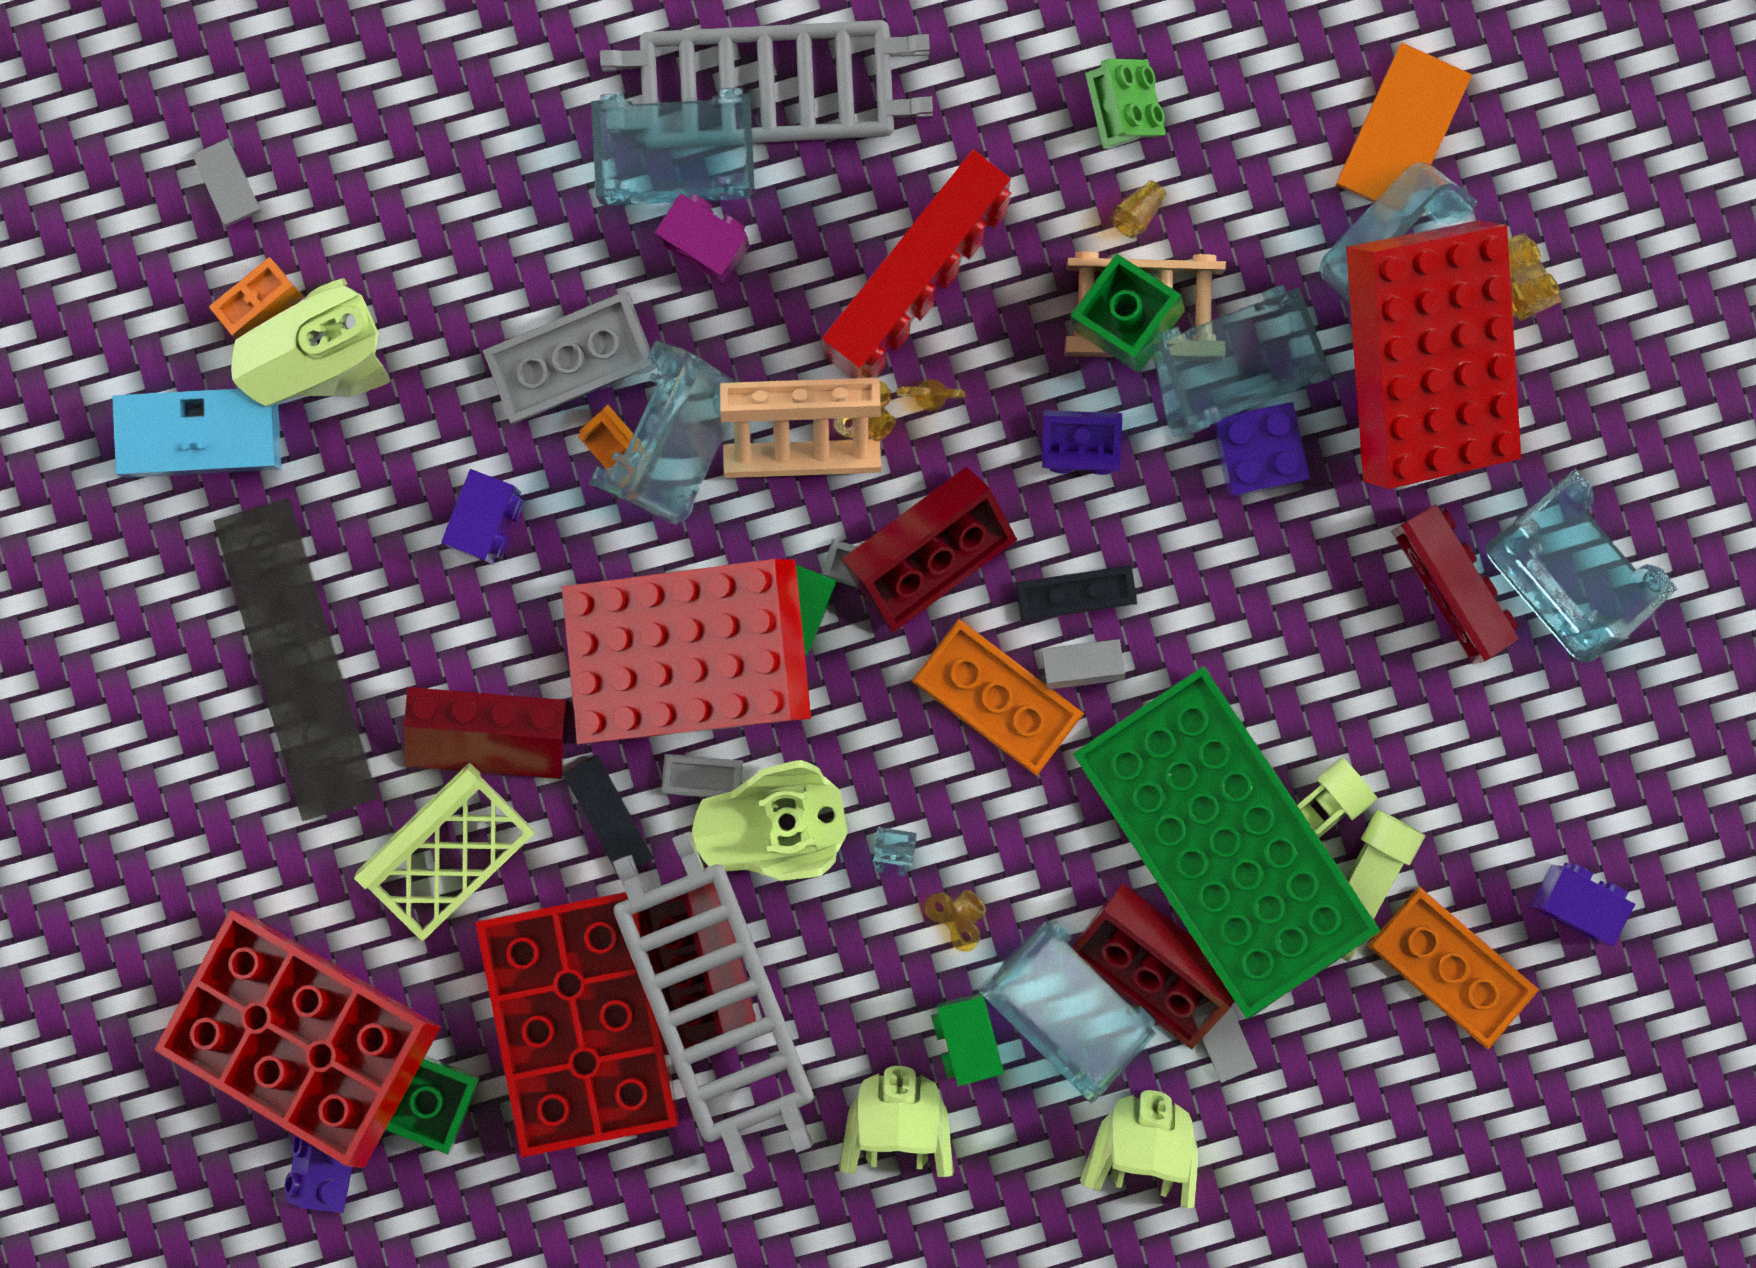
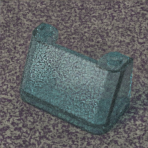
(673, 148)
(1411, 195)
(1237, 361)
(672, 439)
(1576, 572)
(1068, 1011)

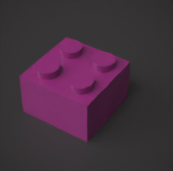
(703, 238)

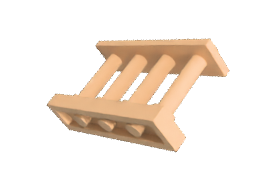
(1087, 262)
(800, 401)

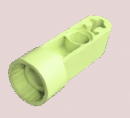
(1339, 794)
(1386, 849)

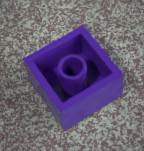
(1261, 450)
(483, 517)
(1583, 905)

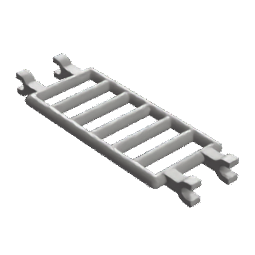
(803, 33)
(668, 1020)

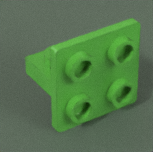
(1125, 101)

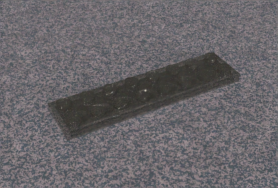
(296, 659)

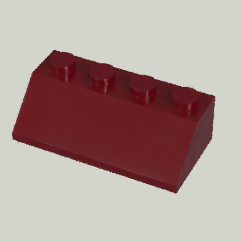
(930, 548)
(1455, 584)
(487, 730)
(689, 949)
(1153, 965)

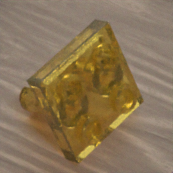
(1531, 286)

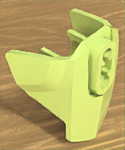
(286, 361)
(745, 828)
(897, 1115)
(1145, 1139)

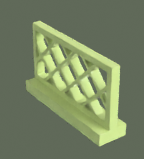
(420, 828)

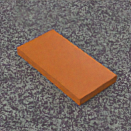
(1404, 121)
(997, 697)
(1453, 967)

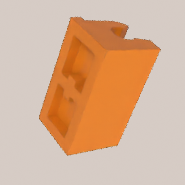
(256, 299)
(606, 435)

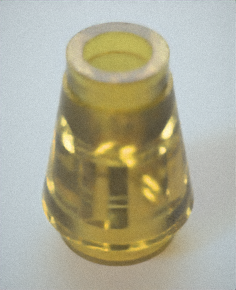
(1138, 210)

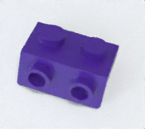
(1081, 441)
(316, 1179)

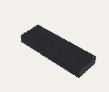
(1076, 593)
(607, 812)

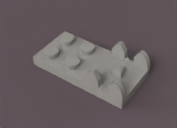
(569, 357)

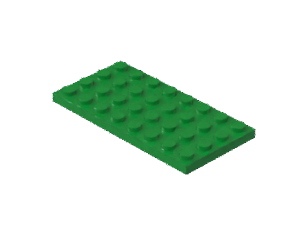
(1226, 843)

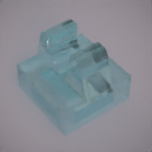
(894, 848)

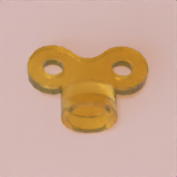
(931, 394)
(877, 426)
(958, 916)

